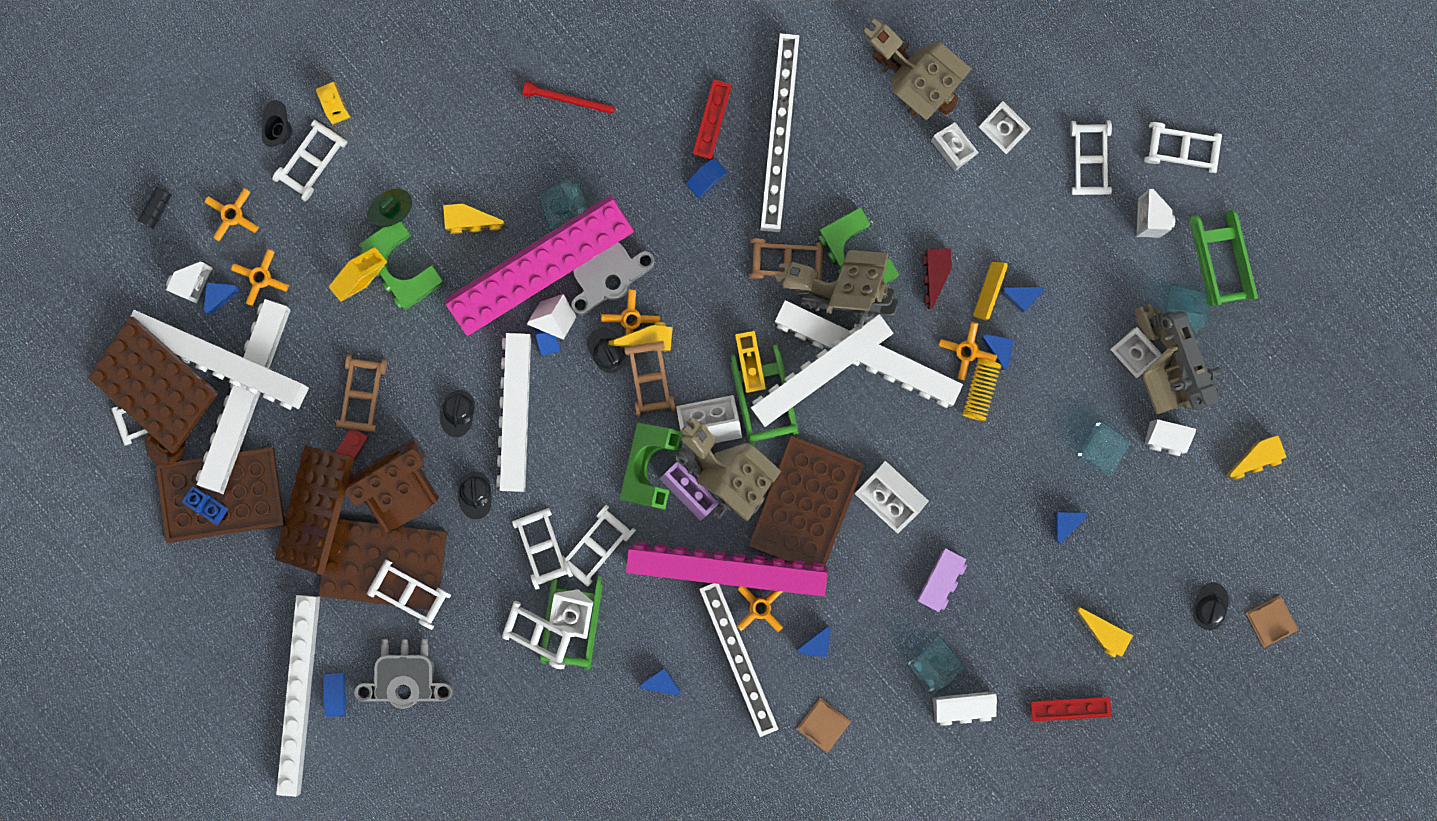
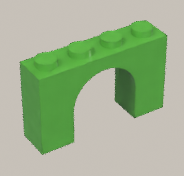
(838, 232)
(406, 291)
(646, 442)

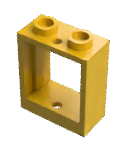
(357, 274)

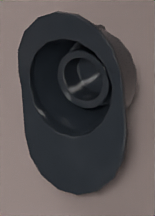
(275, 126)
(607, 357)
(457, 413)
(475, 495)
(1211, 606)

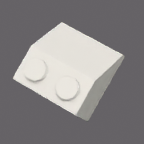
(189, 281)
(1169, 437)

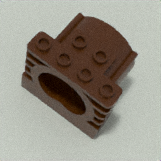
(394, 486)

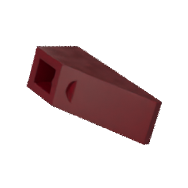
(938, 267)

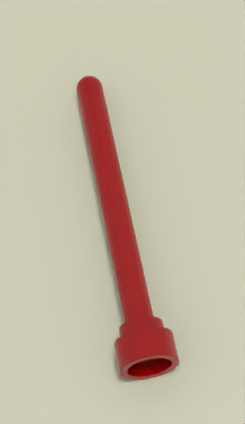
(531, 90)

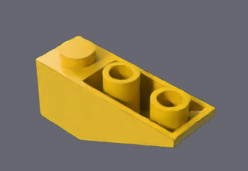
(463, 217)
(1260, 454)

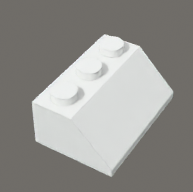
(1153, 216)
(717, 414)
(891, 497)
(964, 707)

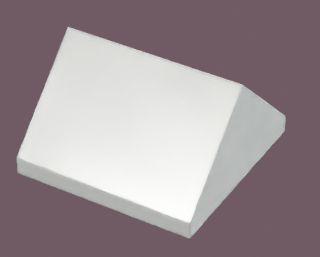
(1004, 127)
(954, 146)
(553, 316)
(1136, 352)
(572, 610)

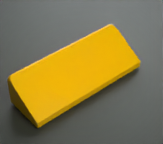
(990, 290)

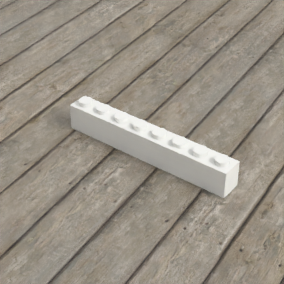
(822, 370)
(515, 412)
(739, 659)

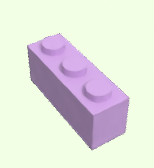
(688, 491)
(942, 580)

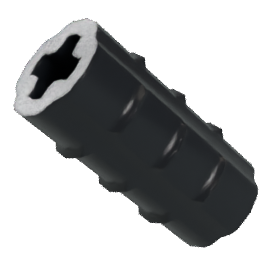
(154, 207)

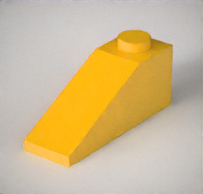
(646, 335)
(750, 361)
(1108, 636)

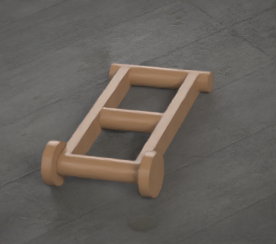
(760, 243)
(350, 364)
(639, 407)

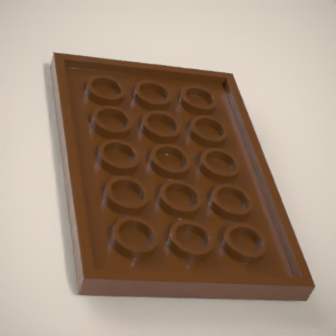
(152, 384)
(250, 495)
(806, 503)
(314, 509)
(362, 548)

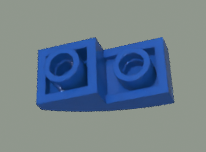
(205, 505)
(334, 695)

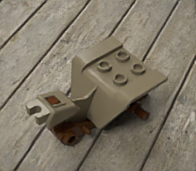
(925, 78)

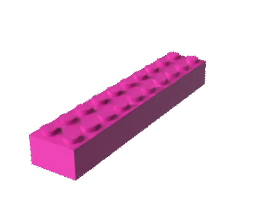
(539, 265)
(727, 569)

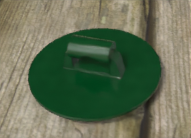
(390, 207)

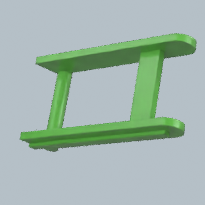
(1231, 233)
(768, 370)
(596, 598)

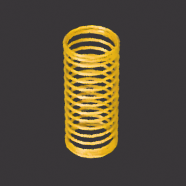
(986, 363)

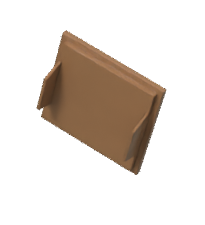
(1271, 621)
(823, 725)

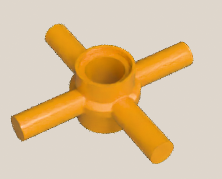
(224, 214)
(267, 277)
(630, 310)
(960, 349)
(753, 614)

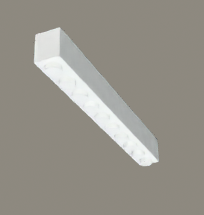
(779, 132)
(879, 359)
(226, 364)
(241, 403)
(298, 695)

